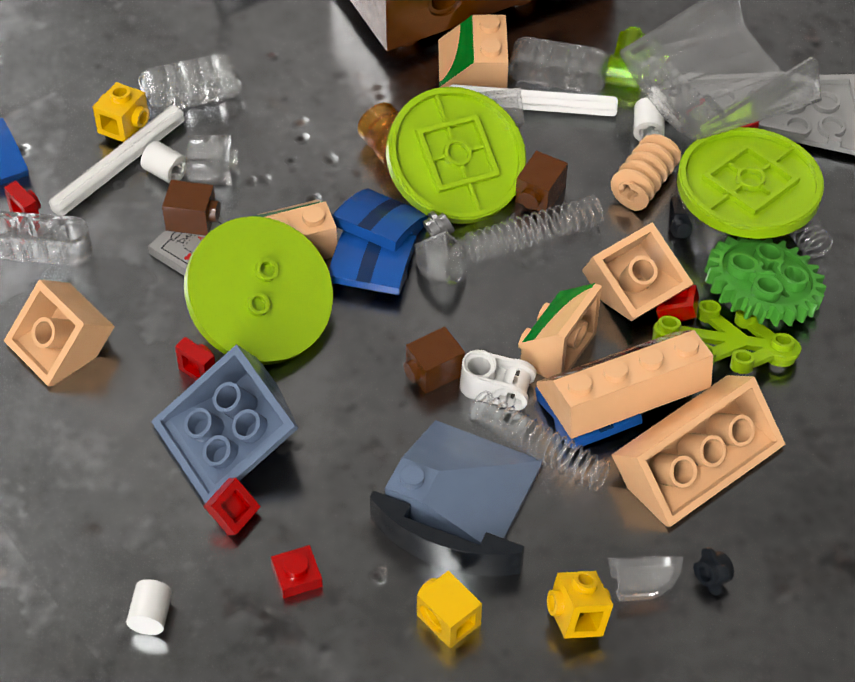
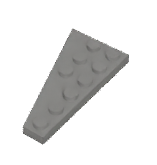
(824, 123)

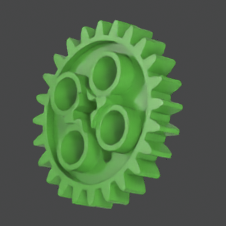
(765, 280)

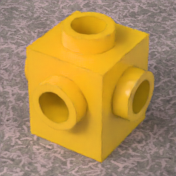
(121, 112)
(580, 604)

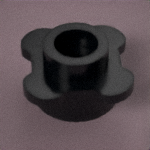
(714, 570)

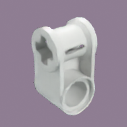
(497, 376)

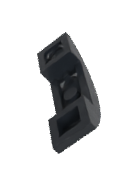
(491, 558)

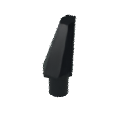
(679, 220)

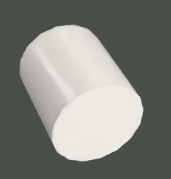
(647, 119)
(163, 162)
(149, 607)

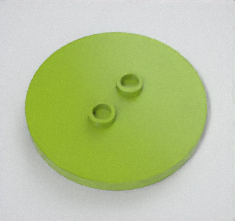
(455, 154)
(750, 183)
(258, 289)

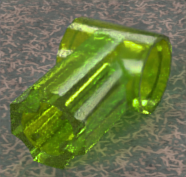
(617, 71)

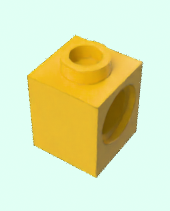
(448, 608)

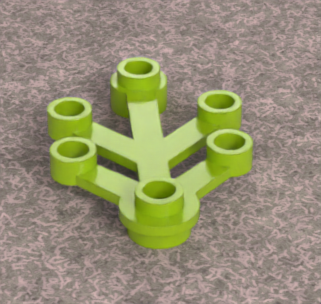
(777, 348)

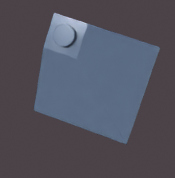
(226, 422)
(463, 482)

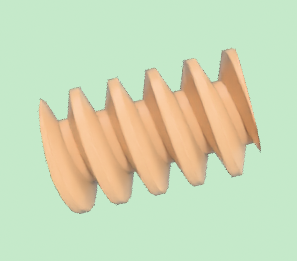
(645, 171)

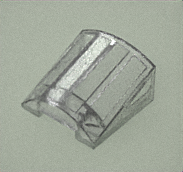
(713, 74)

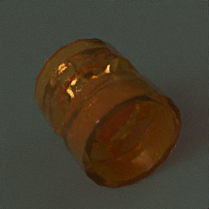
(375, 126)

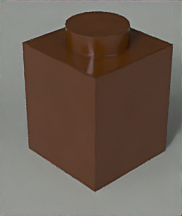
(541, 182)
(190, 207)
(434, 360)

